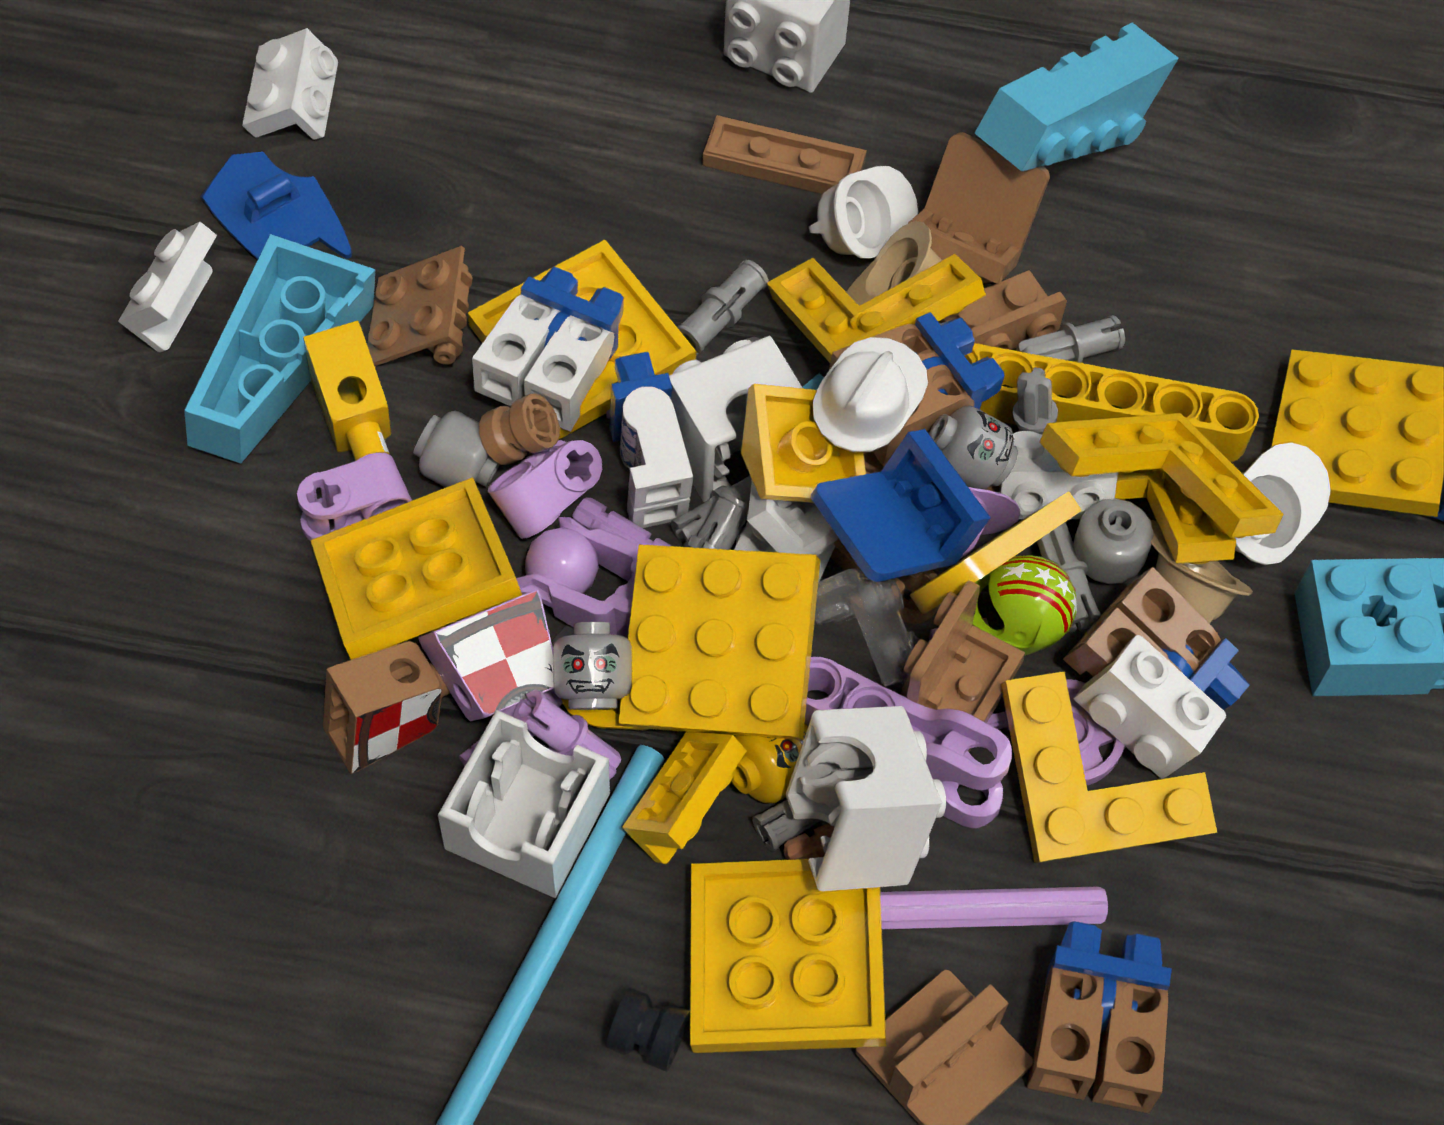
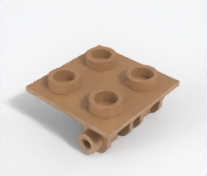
(421, 309)

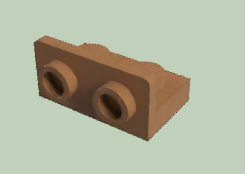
(1013, 312)

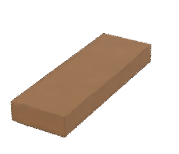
(779, 155)

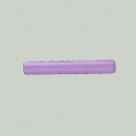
(993, 907)

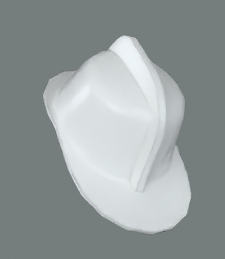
(865, 211)
(869, 394)
(1299, 488)

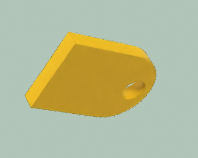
(995, 552)

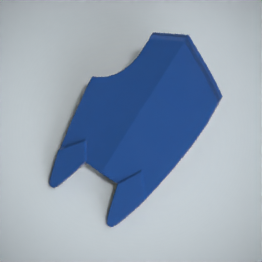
(260, 199)

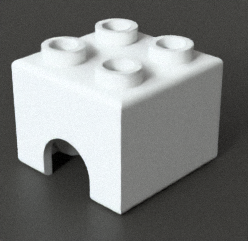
(786, 37)
(713, 403)
(874, 785)
(524, 805)

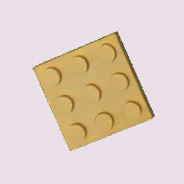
(641, 328)
(1371, 427)
(414, 569)
(721, 641)
(783, 960)

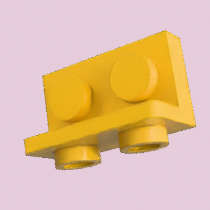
(683, 793)

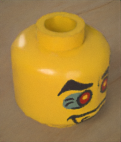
(766, 766)

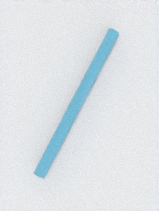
(550, 942)

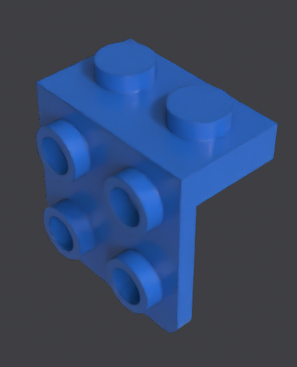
(907, 515)

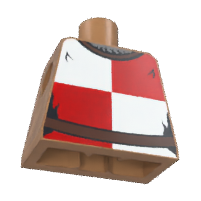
(381, 703)

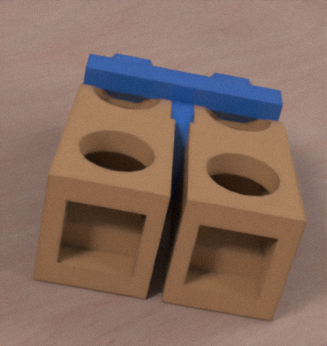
(949, 374)
(1172, 627)
(1106, 995)

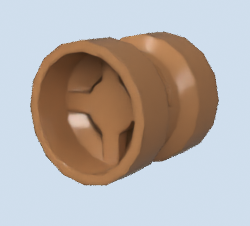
(527, 424)

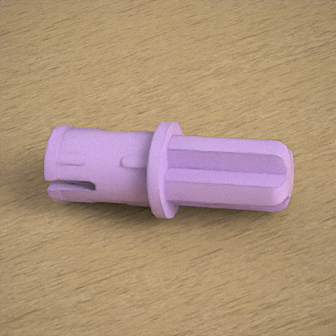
(562, 730)

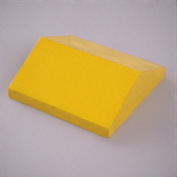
(786, 447)

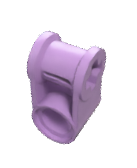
(538, 488)
(350, 494)

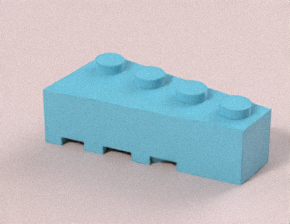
(1079, 103)
(262, 351)

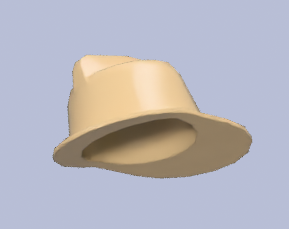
(899, 259)
(1204, 586)

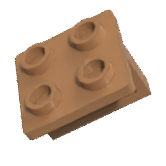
(947, 1053)

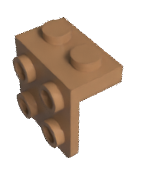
(982, 207)
(961, 662)

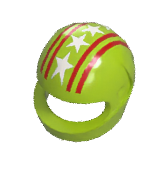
(1032, 600)

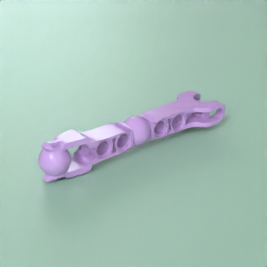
(565, 564)

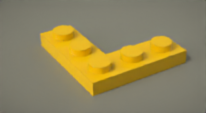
(836, 321)
(1177, 448)
(1183, 522)
(1059, 809)

